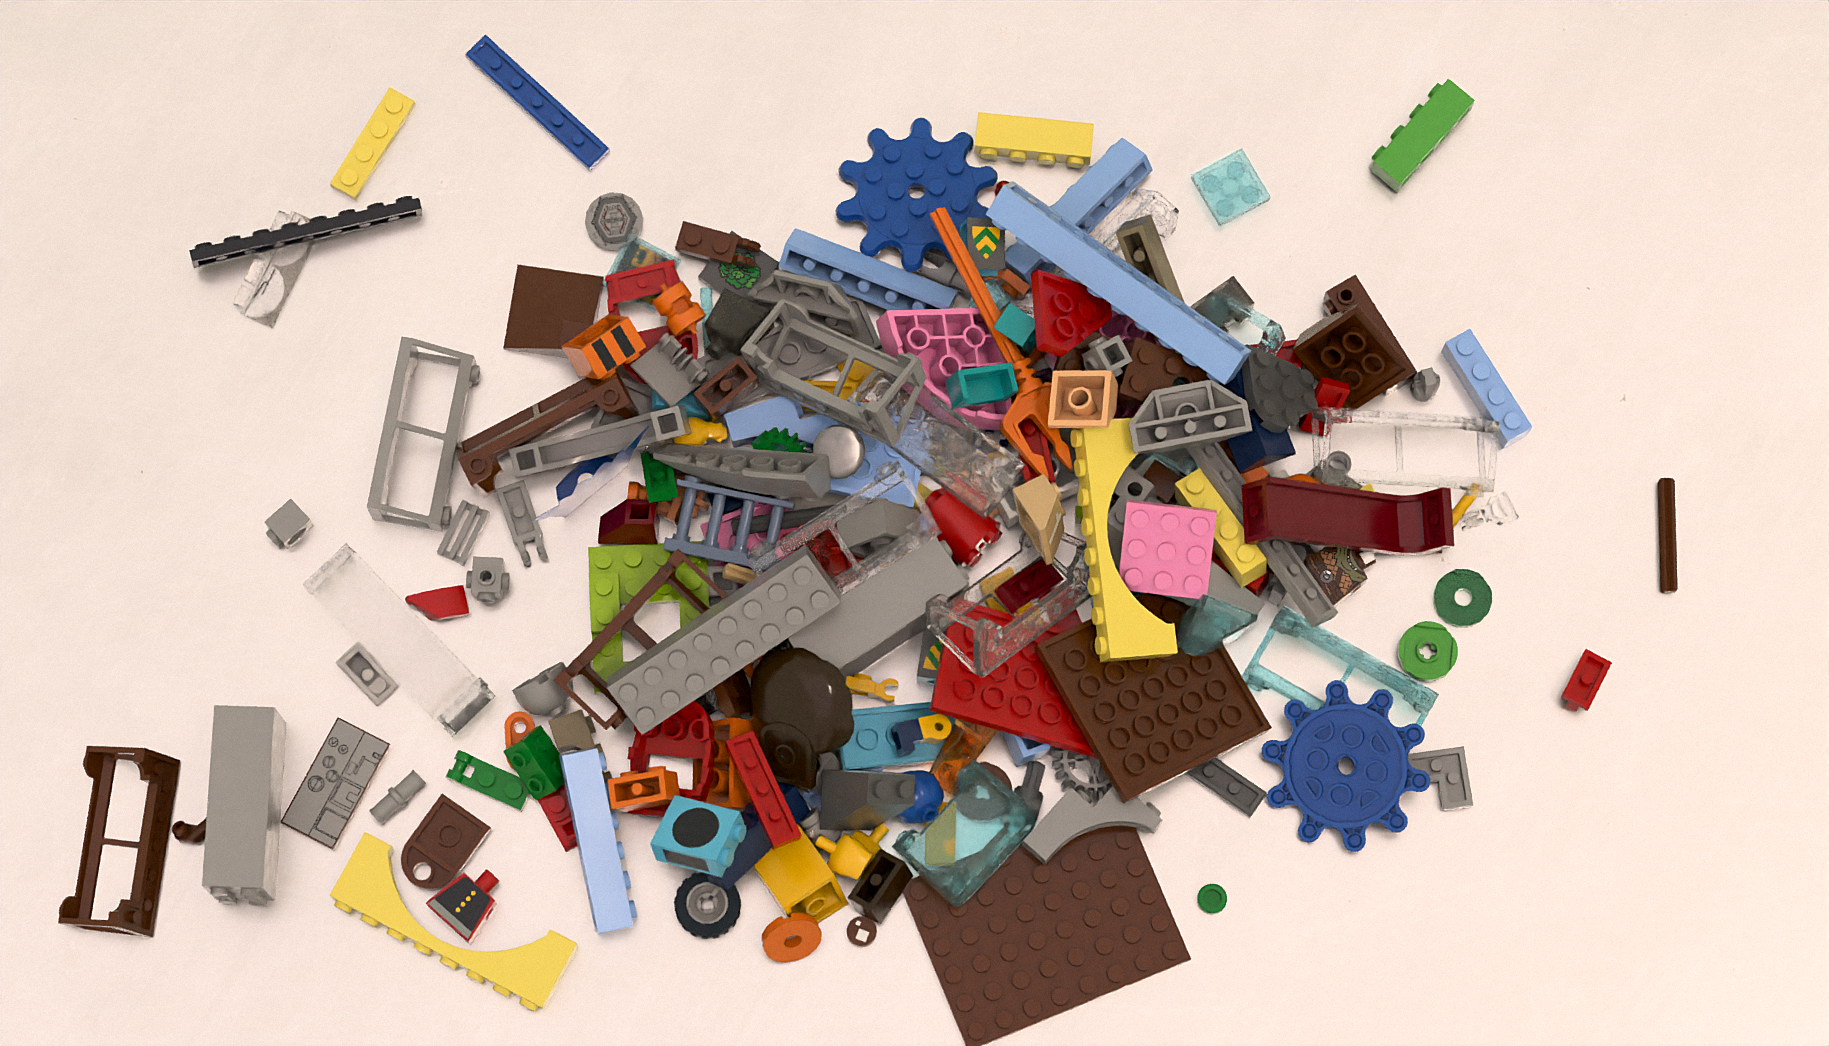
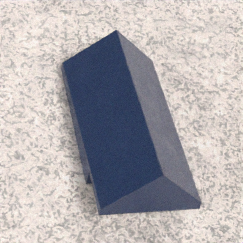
(1260, 445)

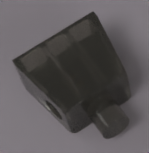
(733, 323)

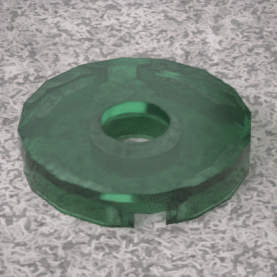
(1450, 610)

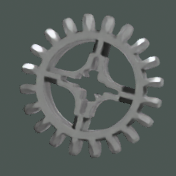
(1078, 763)

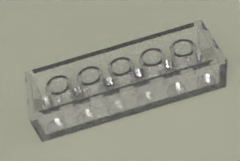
(946, 445)

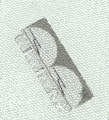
(275, 277)

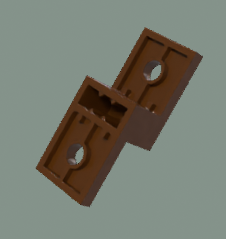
(1150, 370)

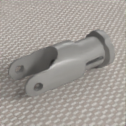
(945, 274)

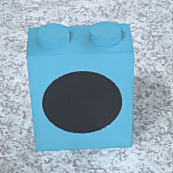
(698, 836)

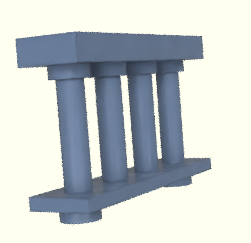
(709, 547)

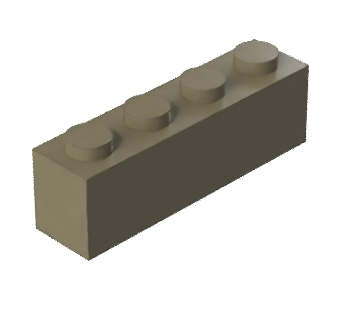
(1146, 253)

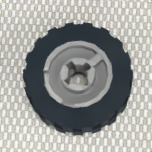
(710, 921)

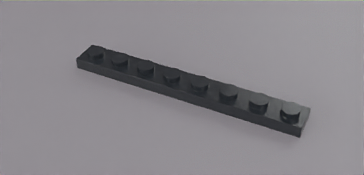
(294, 234)

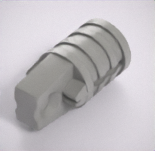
(1425, 385)

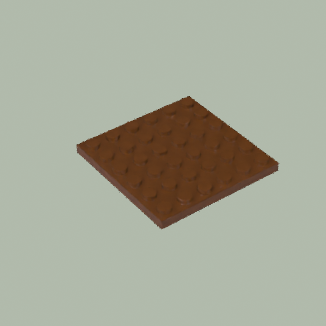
(1152, 713)

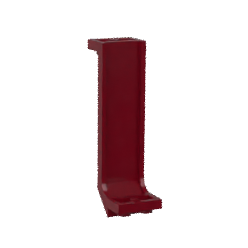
(1347, 517)

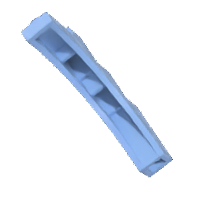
(780, 412)

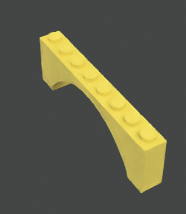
(1121, 622)
(524, 971)

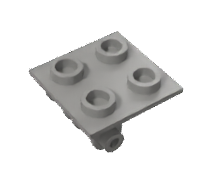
(670, 370)

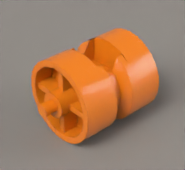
(678, 308)

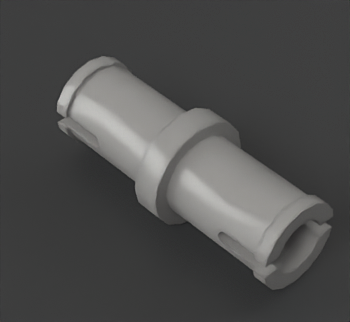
(397, 796)

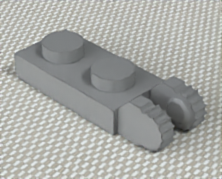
(519, 517)

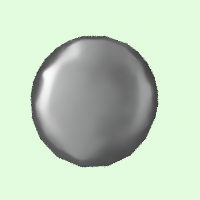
(844, 449)

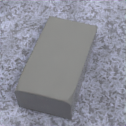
(366, 674)

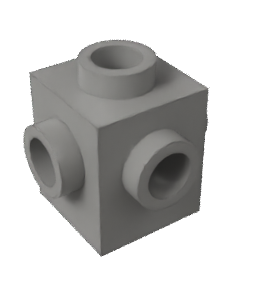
(1107, 355)
(484, 569)

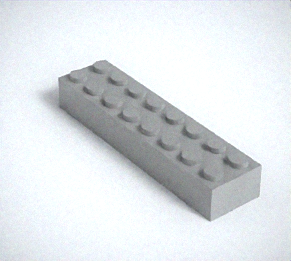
(723, 639)

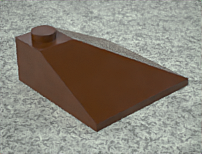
(550, 309)
(1352, 351)

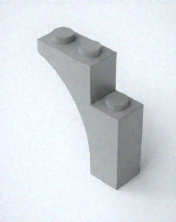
(1075, 816)

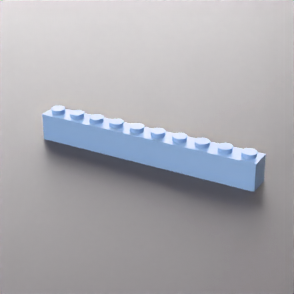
(1118, 283)

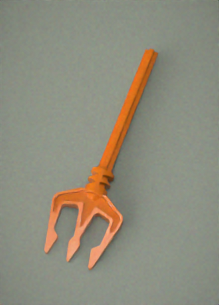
(1033, 394)

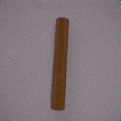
(1667, 535)

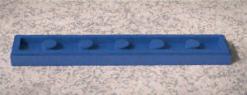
(537, 102)

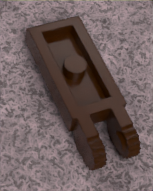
(715, 245)

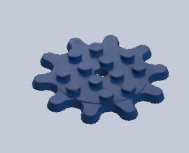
(908, 163)
(1312, 761)

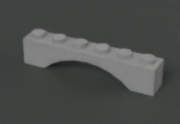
(599, 441)

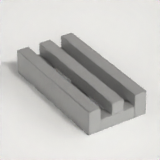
(474, 509)

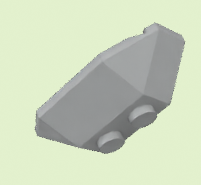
(822, 299)
(1188, 417)

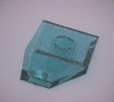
(1212, 625)

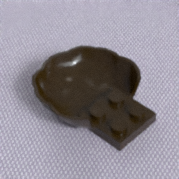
(799, 712)

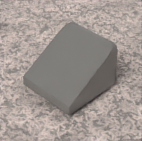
(725, 585)

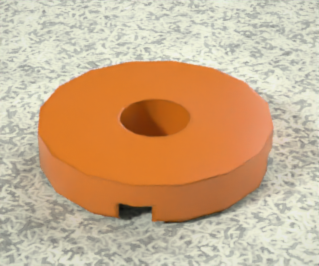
(787, 950)

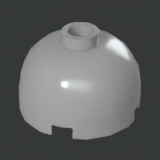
(542, 694)

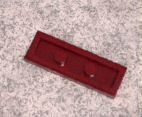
(1028, 585)

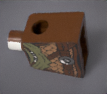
(1339, 571)

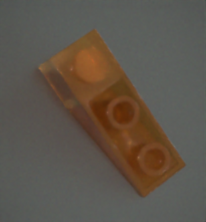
(958, 750)

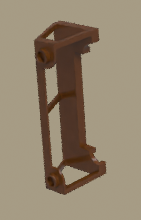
(481, 452)
(138, 913)

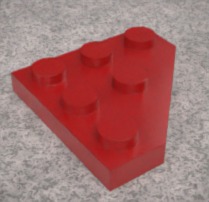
(1064, 312)

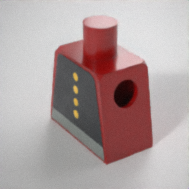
(466, 904)

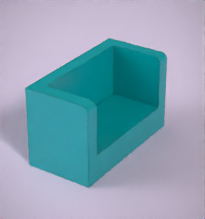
(1018, 327)
(981, 385)

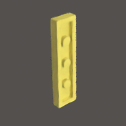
(372, 143)

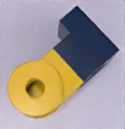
(927, 729)

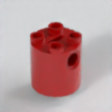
(962, 527)

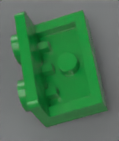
(536, 762)

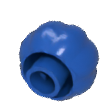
(927, 799)

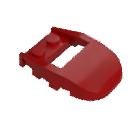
(640, 284)
(684, 735)

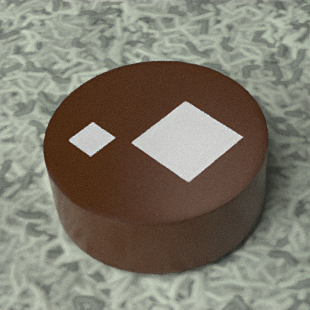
(861, 931)

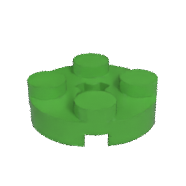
(1437, 665)

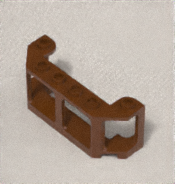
(625, 621)

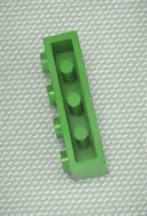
(1422, 134)

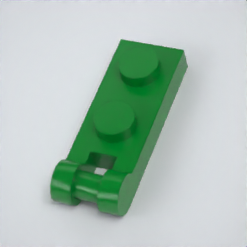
(658, 478)
(489, 781)

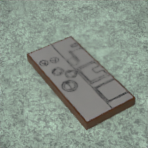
(335, 783)

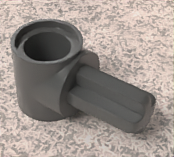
(1030, 787)

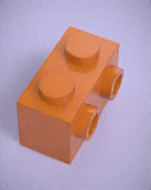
(643, 790)

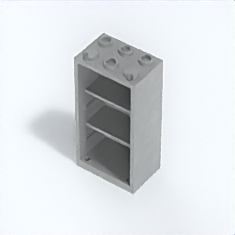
(883, 610)
(244, 804)

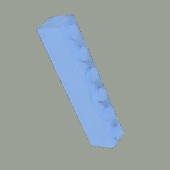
(1088, 201)
(862, 275)
(597, 841)

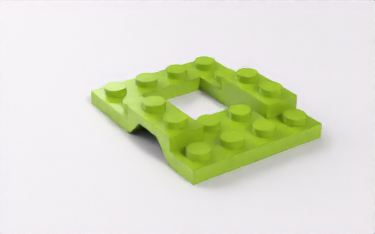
(618, 575)

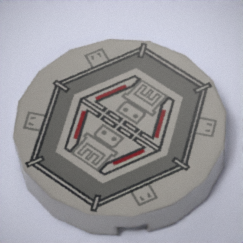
(612, 219)

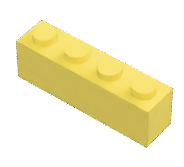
(1033, 139)
(1241, 559)

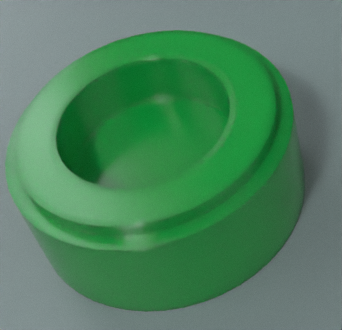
(1212, 899)

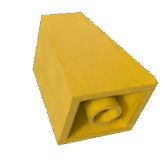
(801, 880)

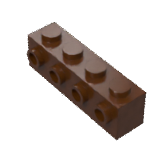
(1350, 293)

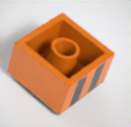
(604, 347)

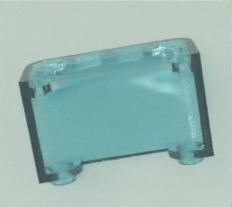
(968, 835)

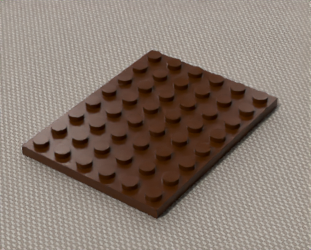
(1048, 933)

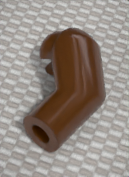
(188, 832)

